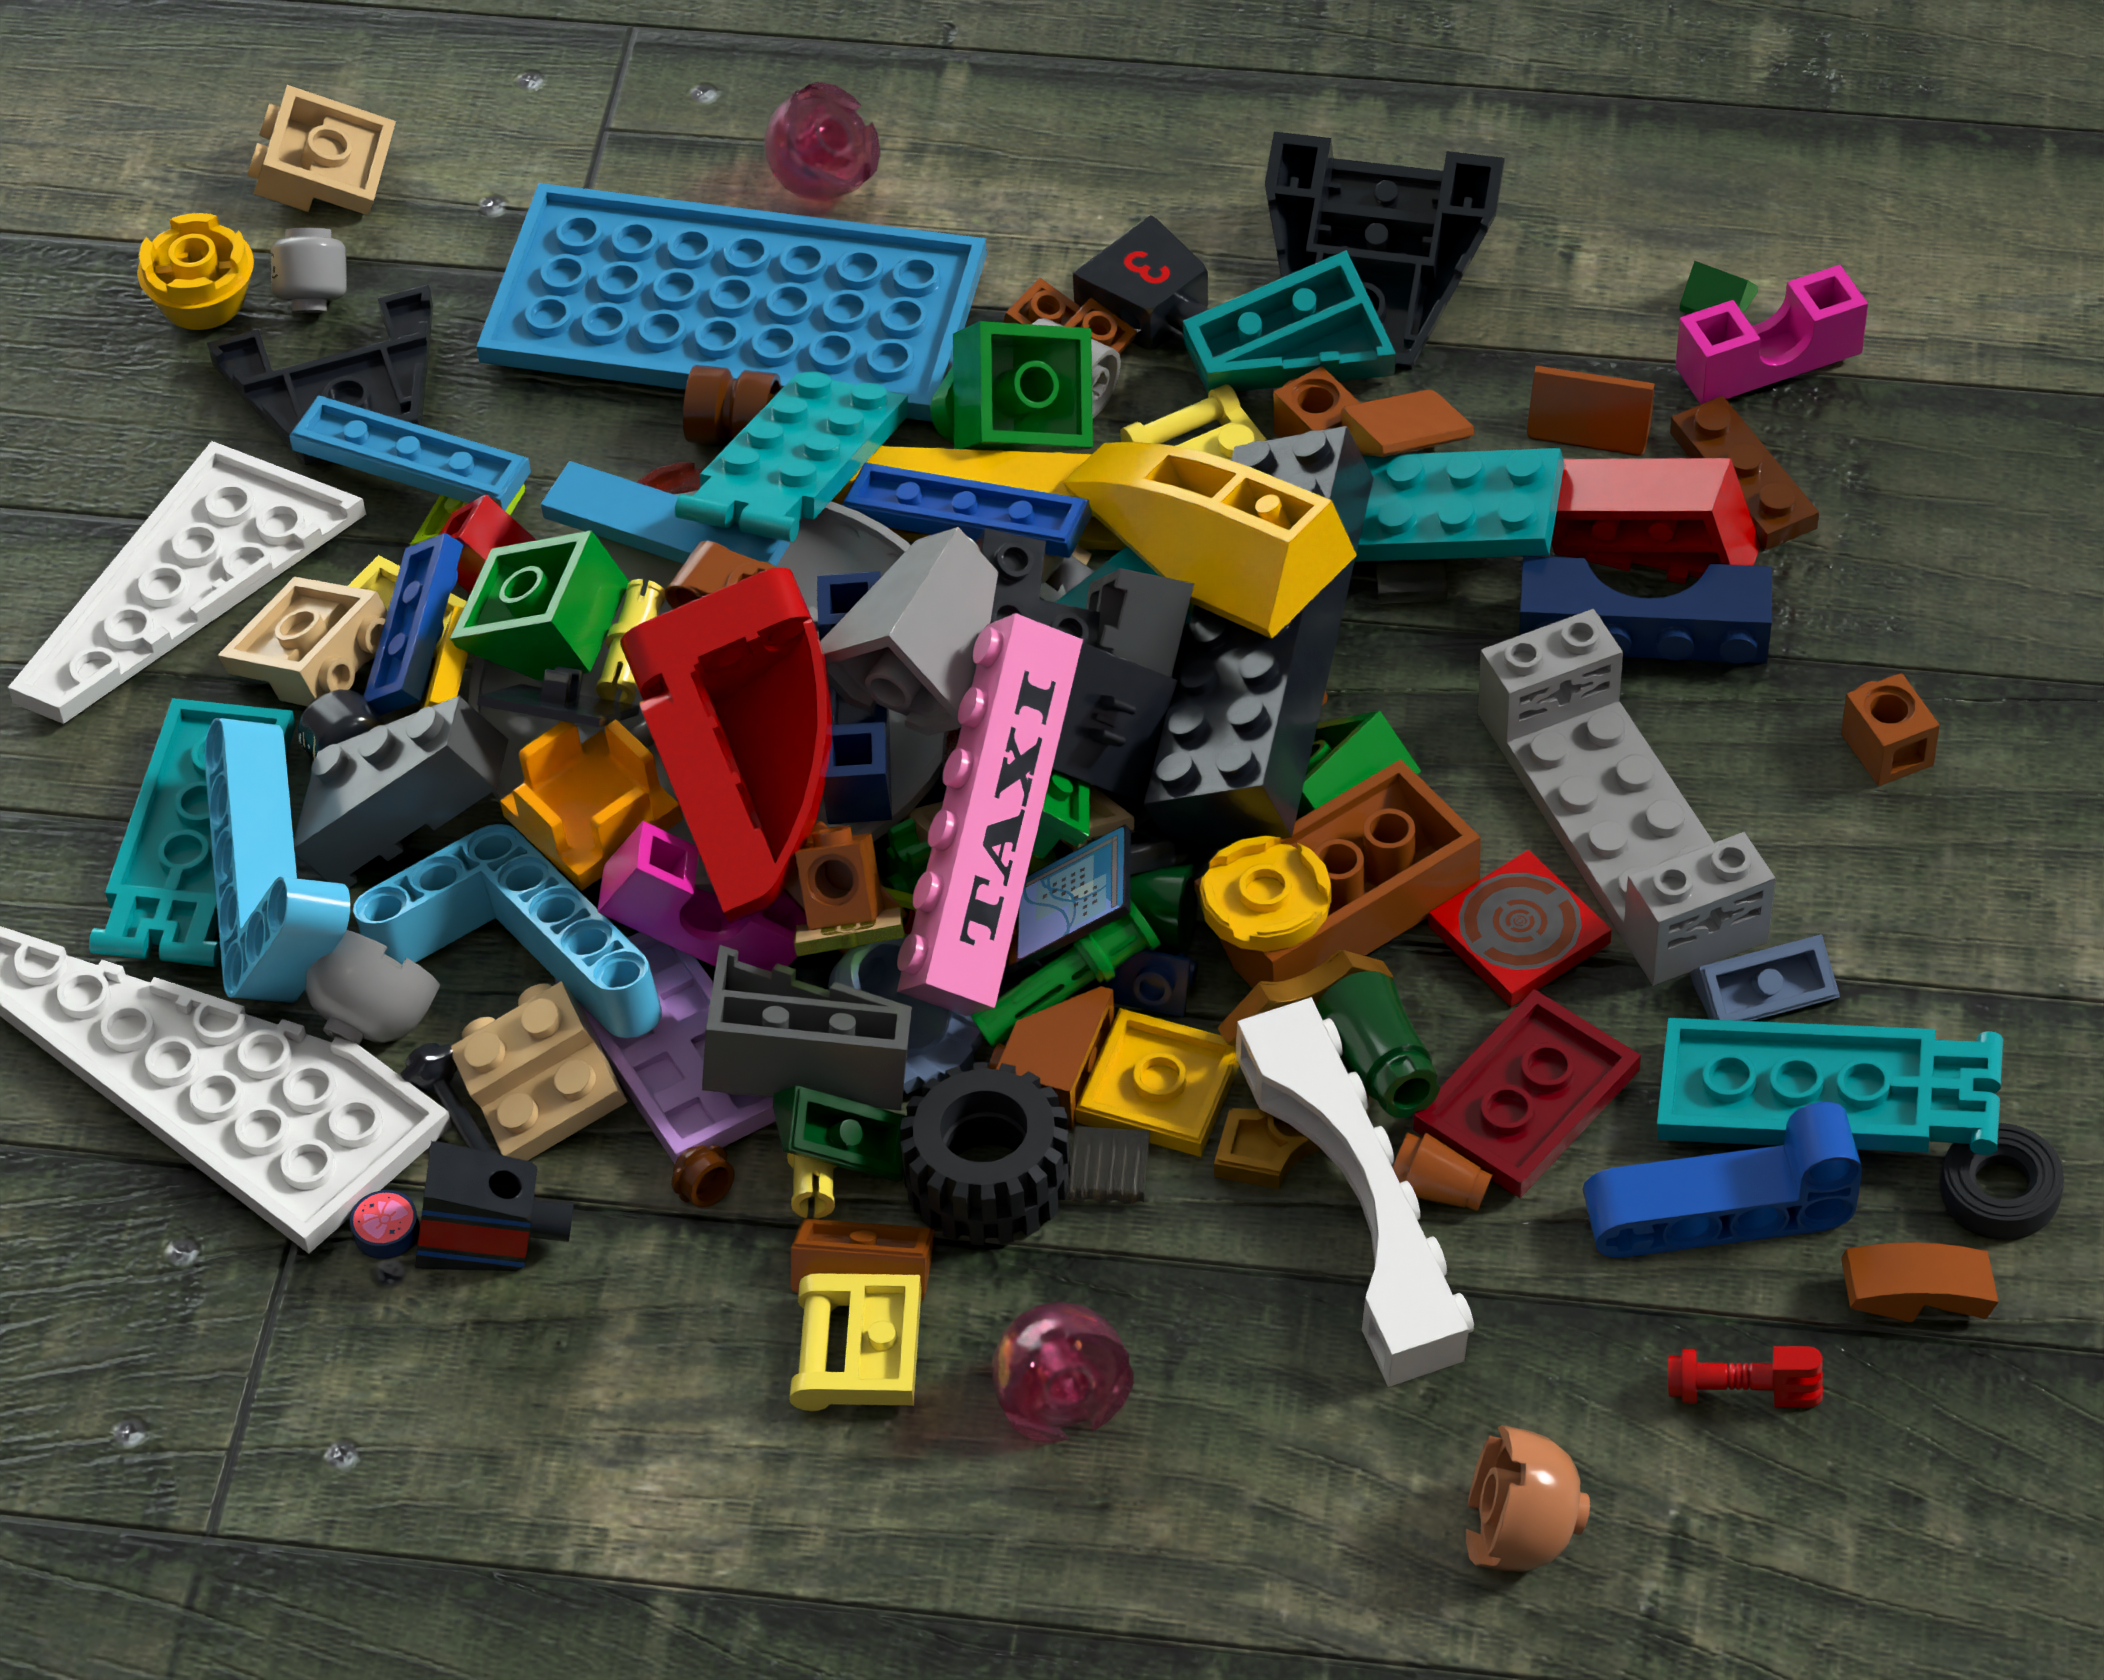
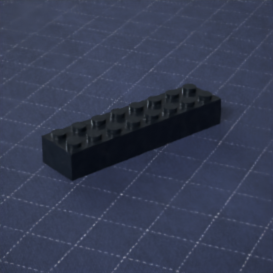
(1249, 702)

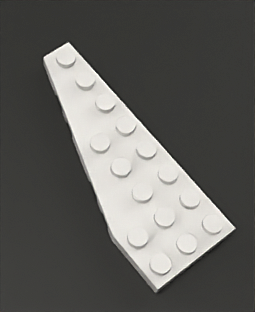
(250, 1102)

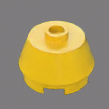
(196, 271)

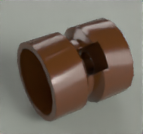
(722, 405)

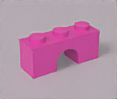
(1813, 328)
(654, 892)

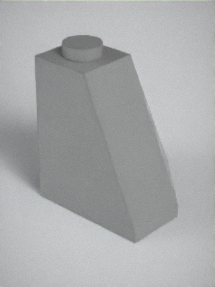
(916, 633)

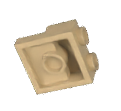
(320, 152)
(308, 639)
(537, 1071)

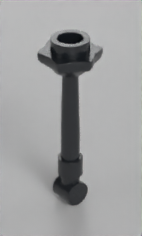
(432, 1070)

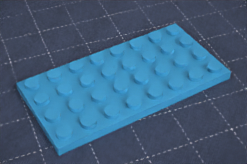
(675, 284)

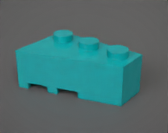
(1290, 330)

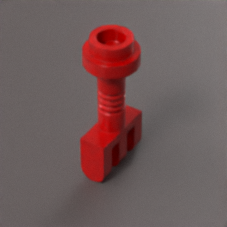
(1793, 1376)

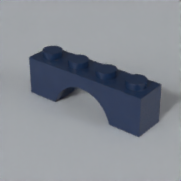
(1715, 619)
(860, 747)

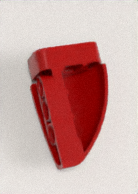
(741, 728)

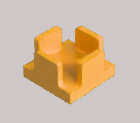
(587, 797)

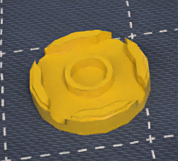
(1265, 894)

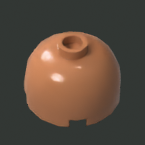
(1525, 1502)

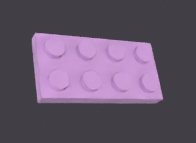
(666, 1064)

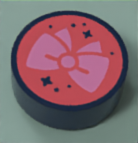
(384, 1224)

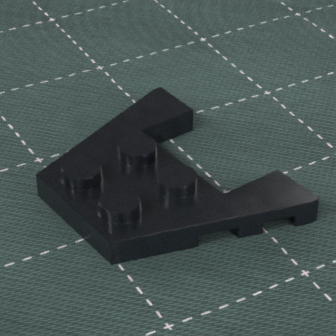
(375, 377)

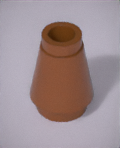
(1440, 1173)

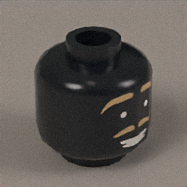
(335, 719)

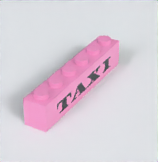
(988, 815)

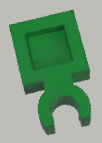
(906, 857)

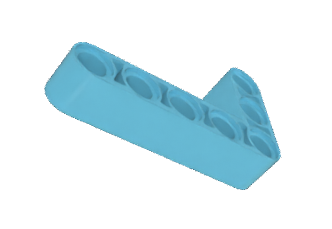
(508, 879)
(266, 916)

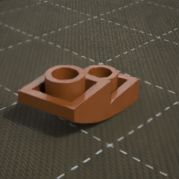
(1047, 302)
(1905, 1276)

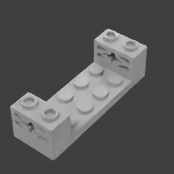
(1613, 804)

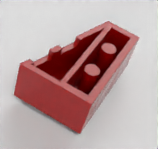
(1654, 515)

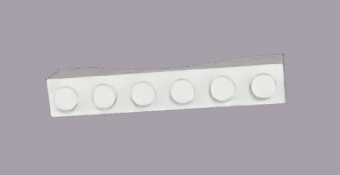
(1300, 1079)

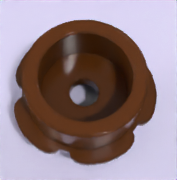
(702, 1175)

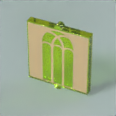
(884, 927)

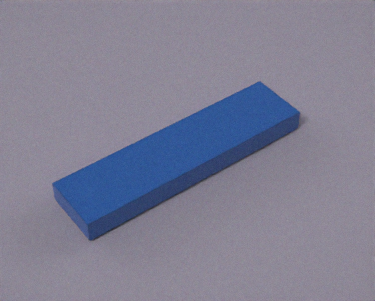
(940, 503)

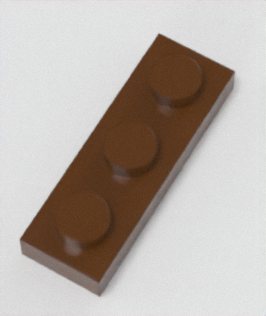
(1773, 498)

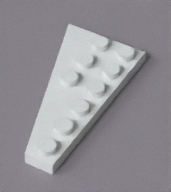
(196, 556)

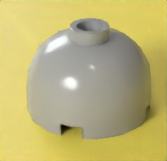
(368, 992)

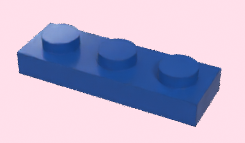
(413, 624)

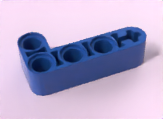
(1731, 1195)

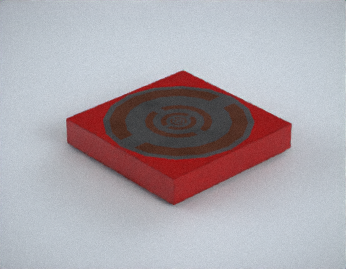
(1519, 928)

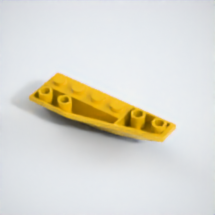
(1231, 530)

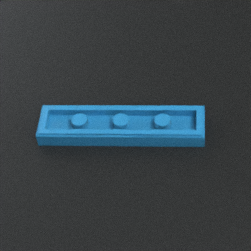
(408, 453)
(642, 517)

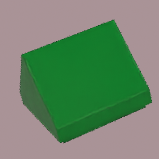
(1712, 287)

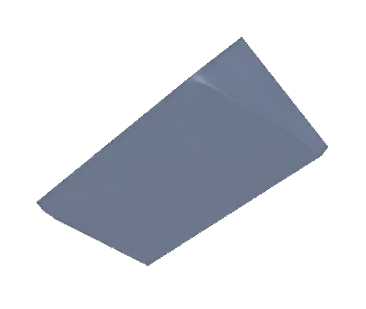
(1767, 981)

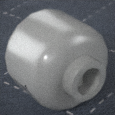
(308, 269)

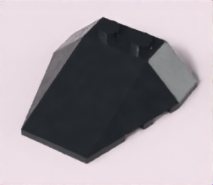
(1400, 224)

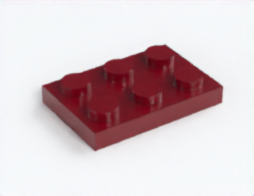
(1528, 1092)

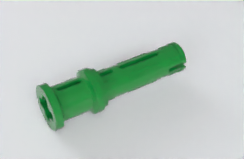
(1088, 959)

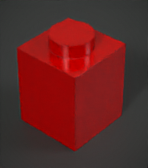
(480, 528)

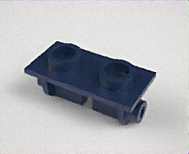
(1151, 981)

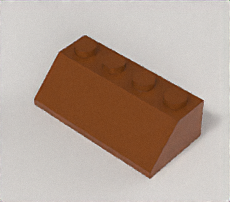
(1389, 863)

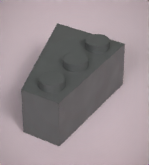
(1141, 618)
(392, 783)
(785, 1033)

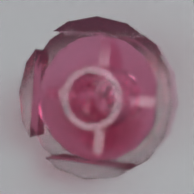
(821, 143)
(1060, 1370)

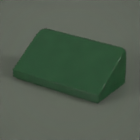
(839, 1132)

